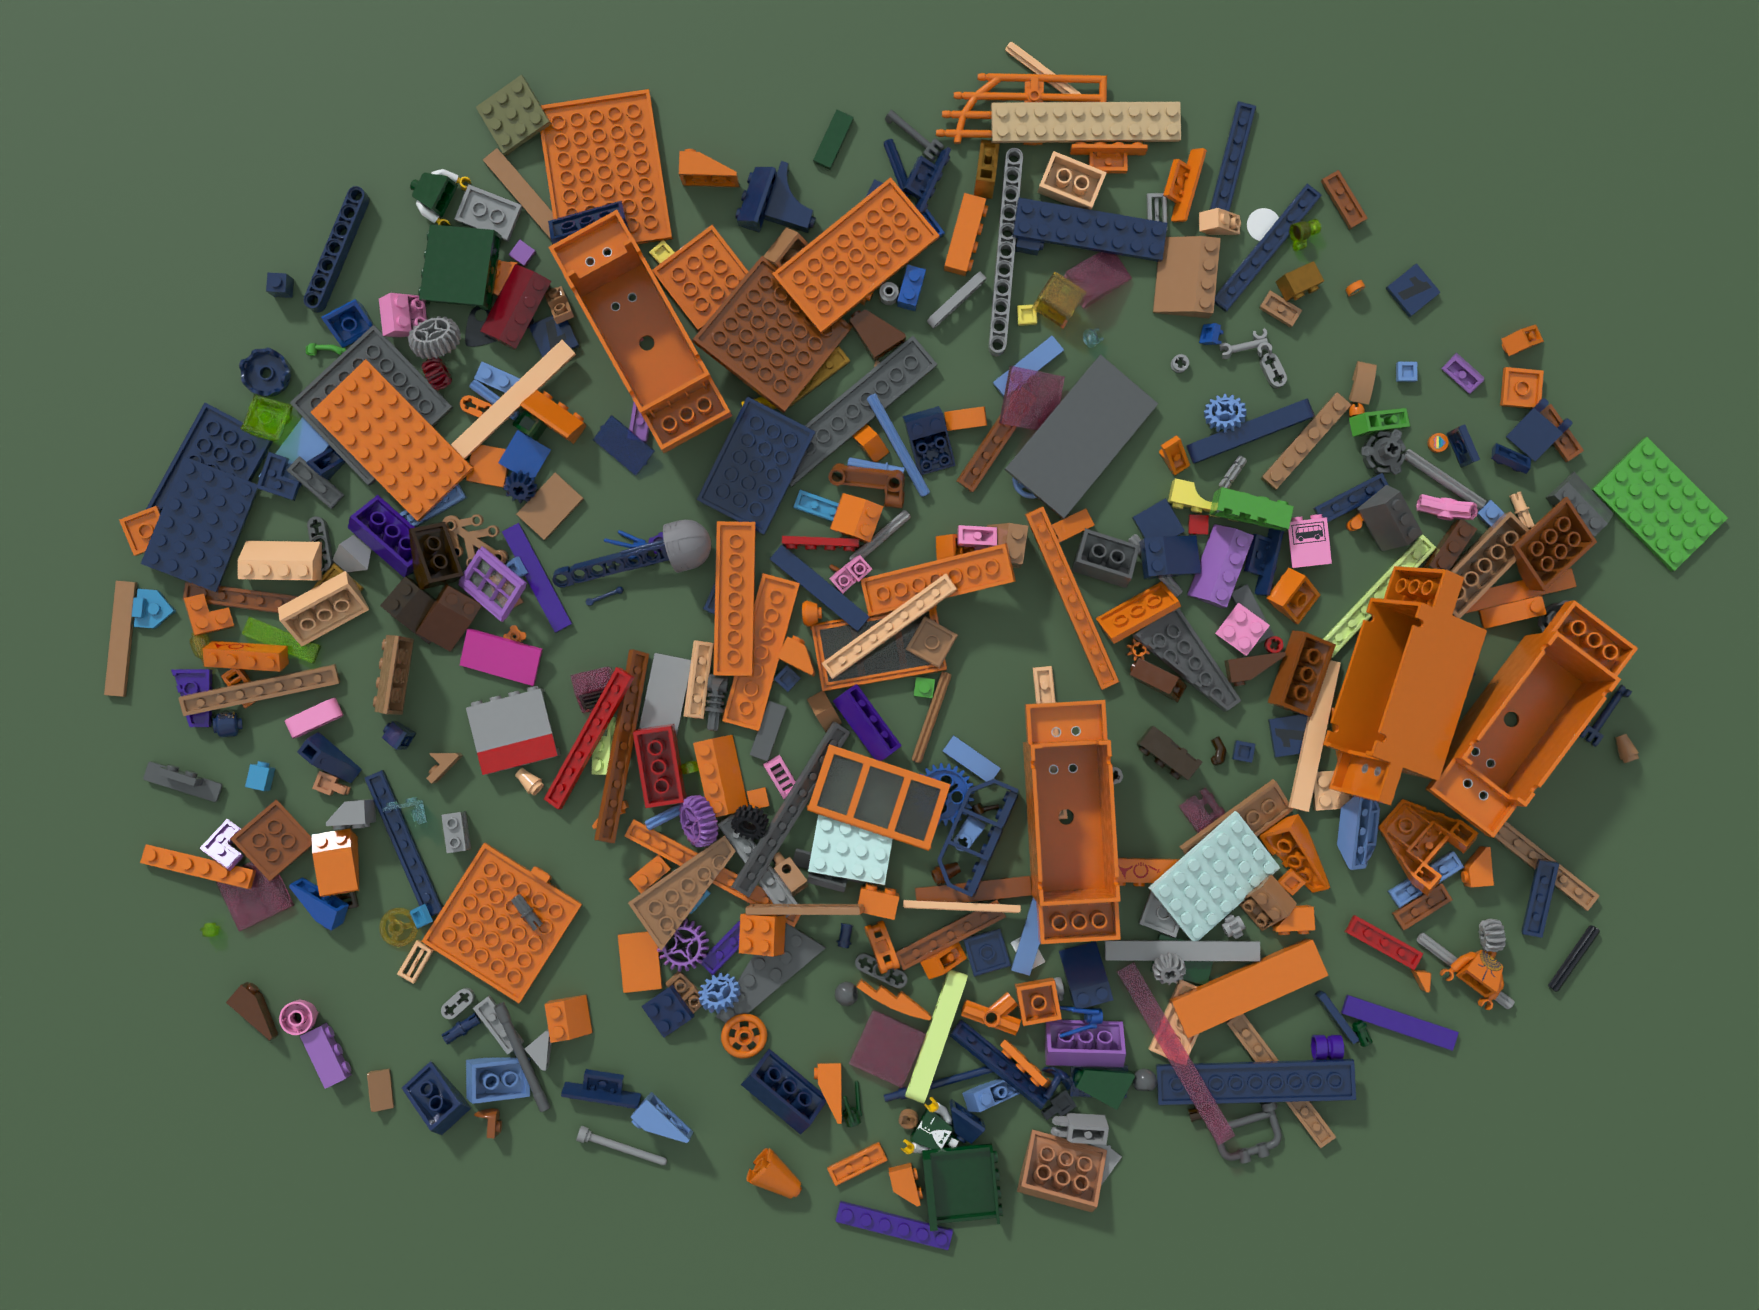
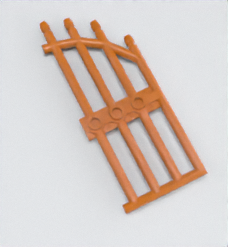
(1032, 93)

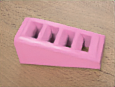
(771, 763)

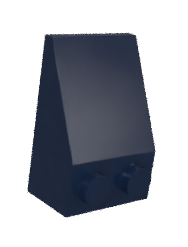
(1169, 556)
(1085, 975)
(435, 1099)

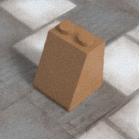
(1015, 537)

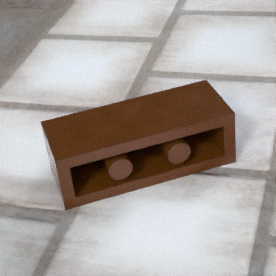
(1451, 545)

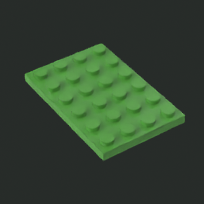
(1659, 504)

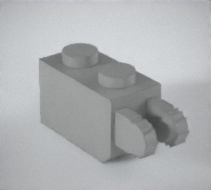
(1081, 1128)

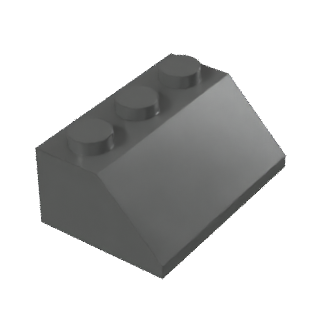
(1586, 502)
(1389, 519)
(1106, 558)

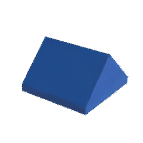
(348, 322)

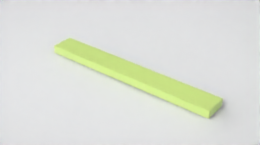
(1353, 620)

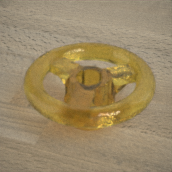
(392, 930)

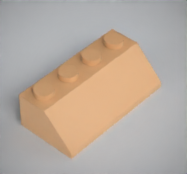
(280, 560)
(322, 608)

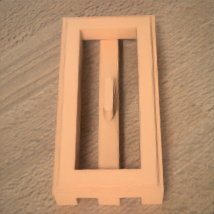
(424, 947)

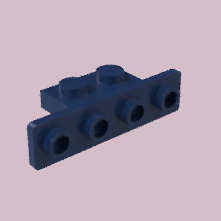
(924, 177)
(1263, 559)
(602, 1088)

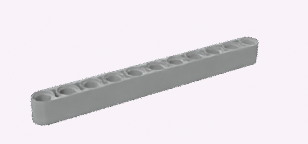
(1008, 243)

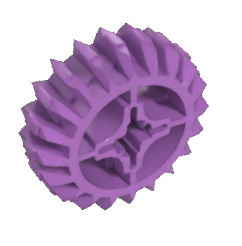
(698, 821)
(686, 952)

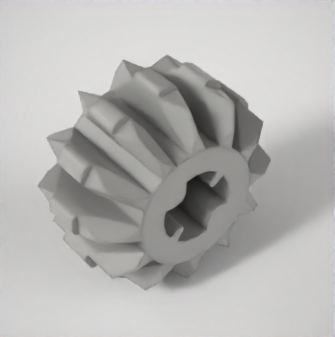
(1492, 935)
(1169, 968)

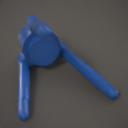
(639, 542)
(1092, 1016)

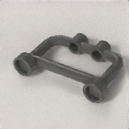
(1261, 1148)

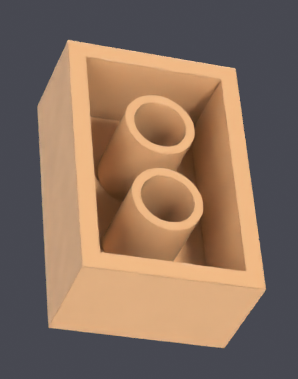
(1071, 181)

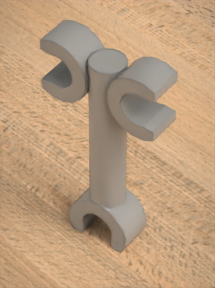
(1259, 342)

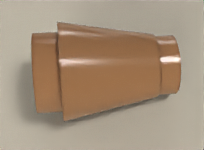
(1626, 749)

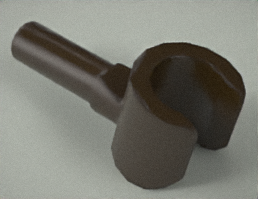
(977, 808)

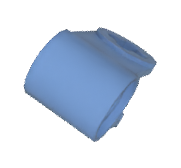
(970, 830)

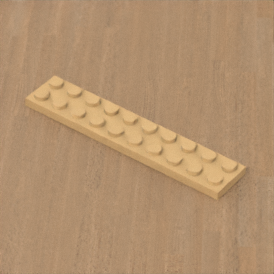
(1085, 122)

